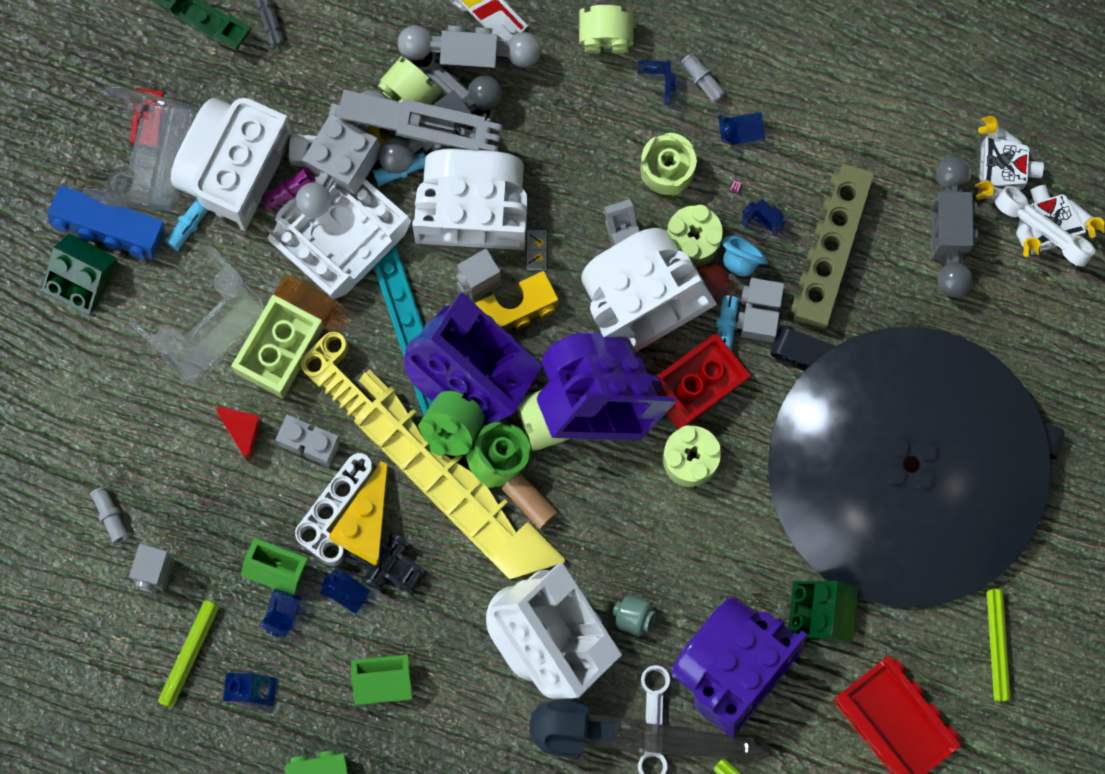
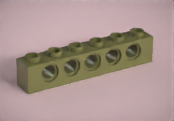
(857, 183)

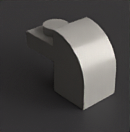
(620, 221)

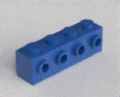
(111, 225)

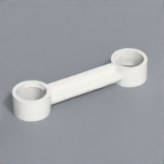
(1074, 248)
(654, 711)

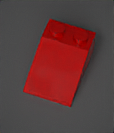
(701, 380)

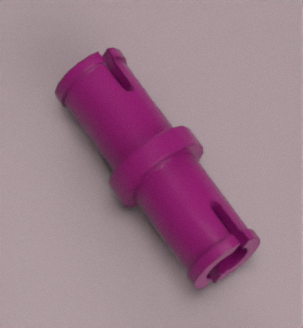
(287, 189)

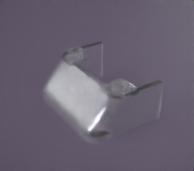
(157, 142)
(216, 334)

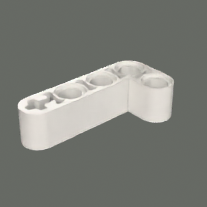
(339, 504)

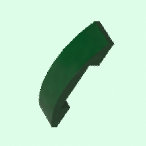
(208, 21)

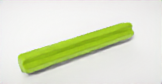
(998, 645)
(188, 654)

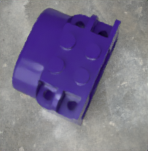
(471, 356)
(599, 390)
(736, 662)

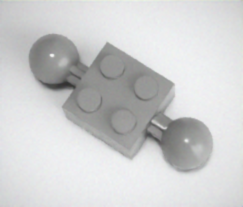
(469, 48)
(340, 157)

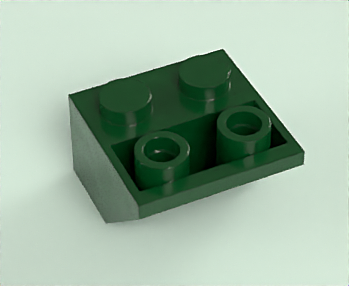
(78, 273)
(823, 610)

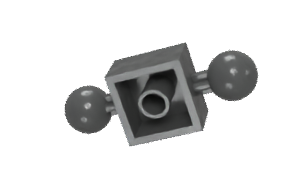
(482, 94)
(953, 226)

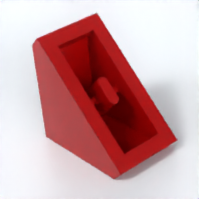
(242, 428)

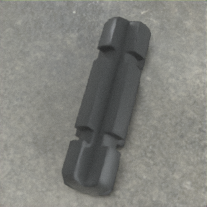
(270, 22)

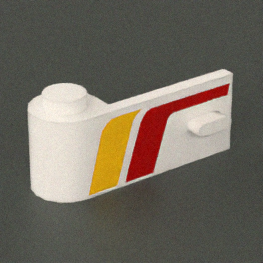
(493, 15)

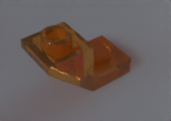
(306, 298)

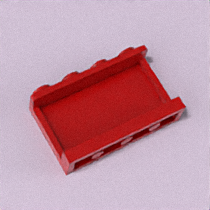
(897, 720)

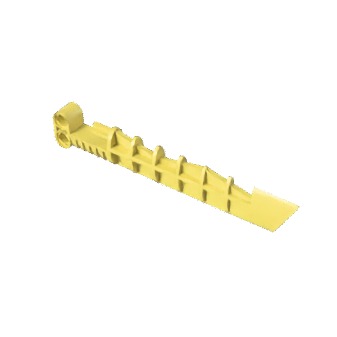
(442, 480)

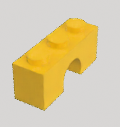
(537, 300)

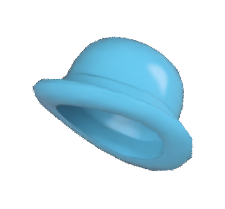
(741, 255)

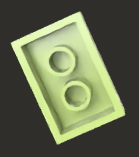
(277, 346)

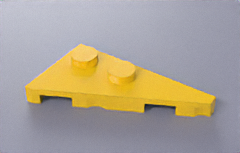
(362, 522)

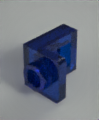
(769, 216)
(344, 590)
(280, 613)

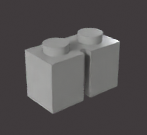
(478, 275)
(761, 310)
(319, 444)
(151, 569)

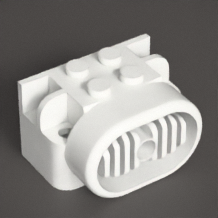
(231, 156)
(471, 200)
(644, 288)
(551, 633)

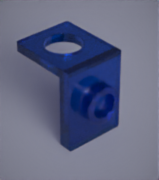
(663, 67)
(741, 128)
(245, 688)

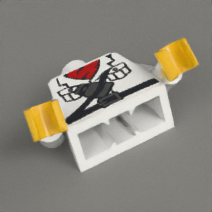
(1003, 161)
(1060, 211)

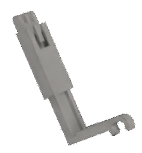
(418, 121)

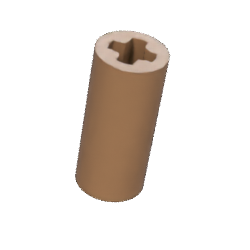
(530, 501)

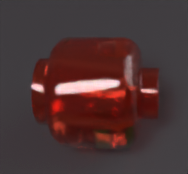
(716, 281)

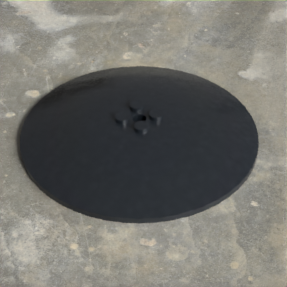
(844, 480)

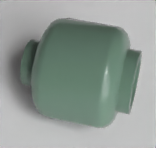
(634, 615)

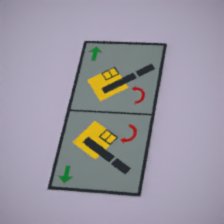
(536, 249)

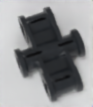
(393, 567)

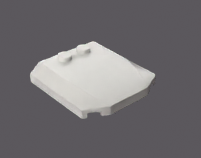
(342, 242)

